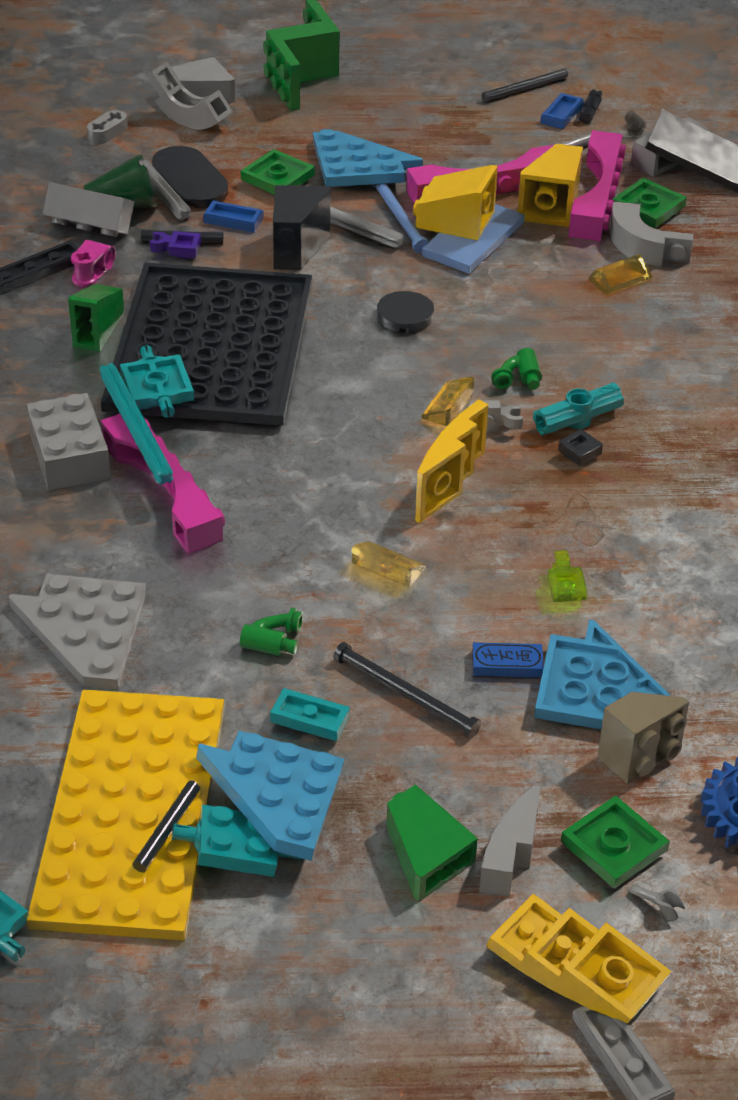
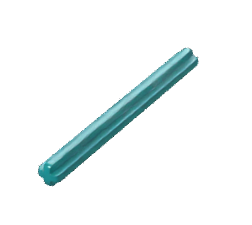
(136, 424)

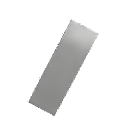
(510, 844)

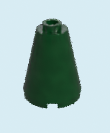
(128, 182)

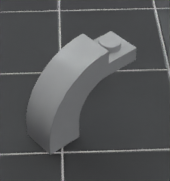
(184, 106)
(635, 237)

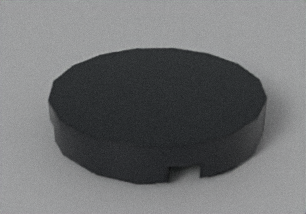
(405, 311)

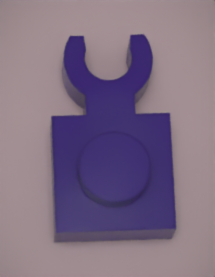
(178, 244)

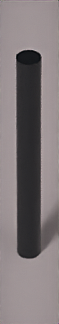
(524, 85)

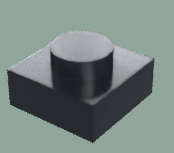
(580, 447)

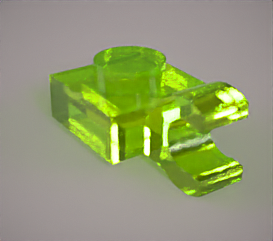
(564, 581)

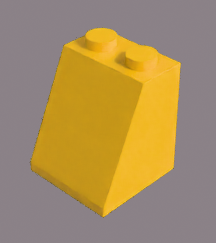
(551, 186)
(458, 202)

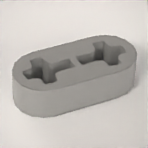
(107, 126)

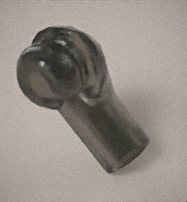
(636, 125)

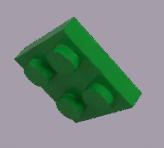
(277, 169)
(655, 200)
(615, 841)

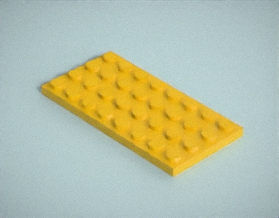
(115, 787)

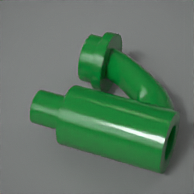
(528, 367)
(262, 638)

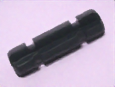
(590, 106)

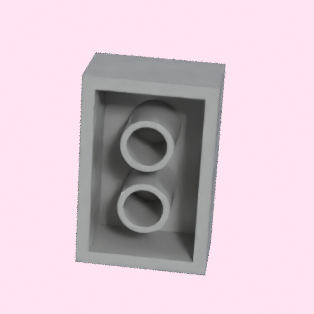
(68, 441)

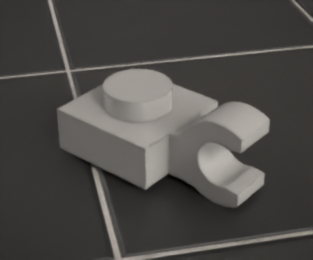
(499, 415)

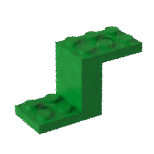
(302, 53)

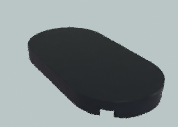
(191, 175)

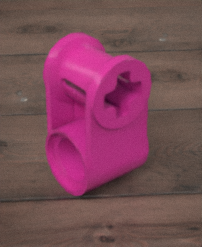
(91, 262)

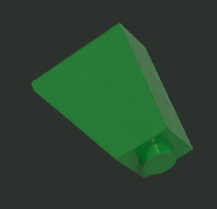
(94, 315)
(428, 841)

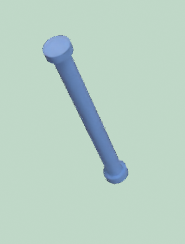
(418, 241)

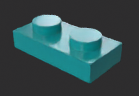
(310, 714)

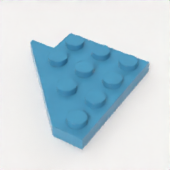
(356, 161)
(586, 677)
(277, 788)

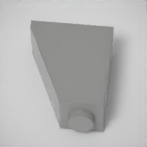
(206, 78)

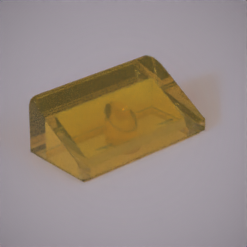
(621, 275)
(450, 401)
(386, 563)

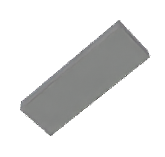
(623, 1056)

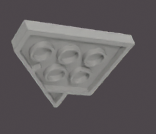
(85, 624)

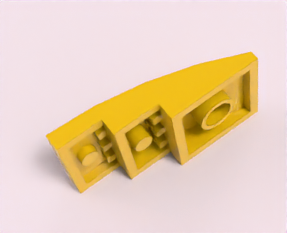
(451, 460)
(579, 960)

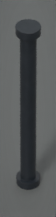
(469, 725)

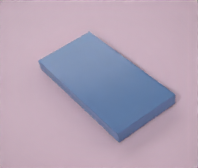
(467, 253)

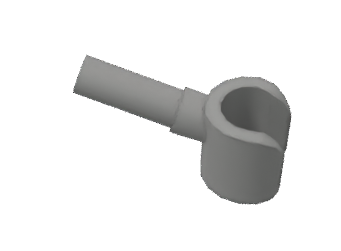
(665, 900)

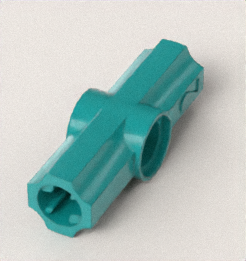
(578, 408)

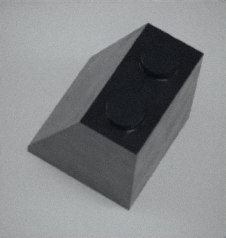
(299, 224)

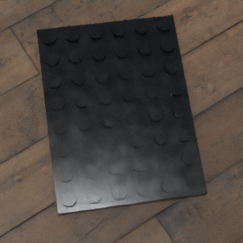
(232, 332)

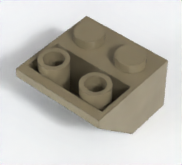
(641, 733)

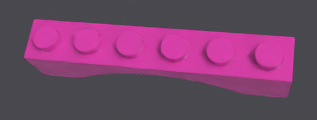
(507, 174)
(593, 210)
(193, 515)

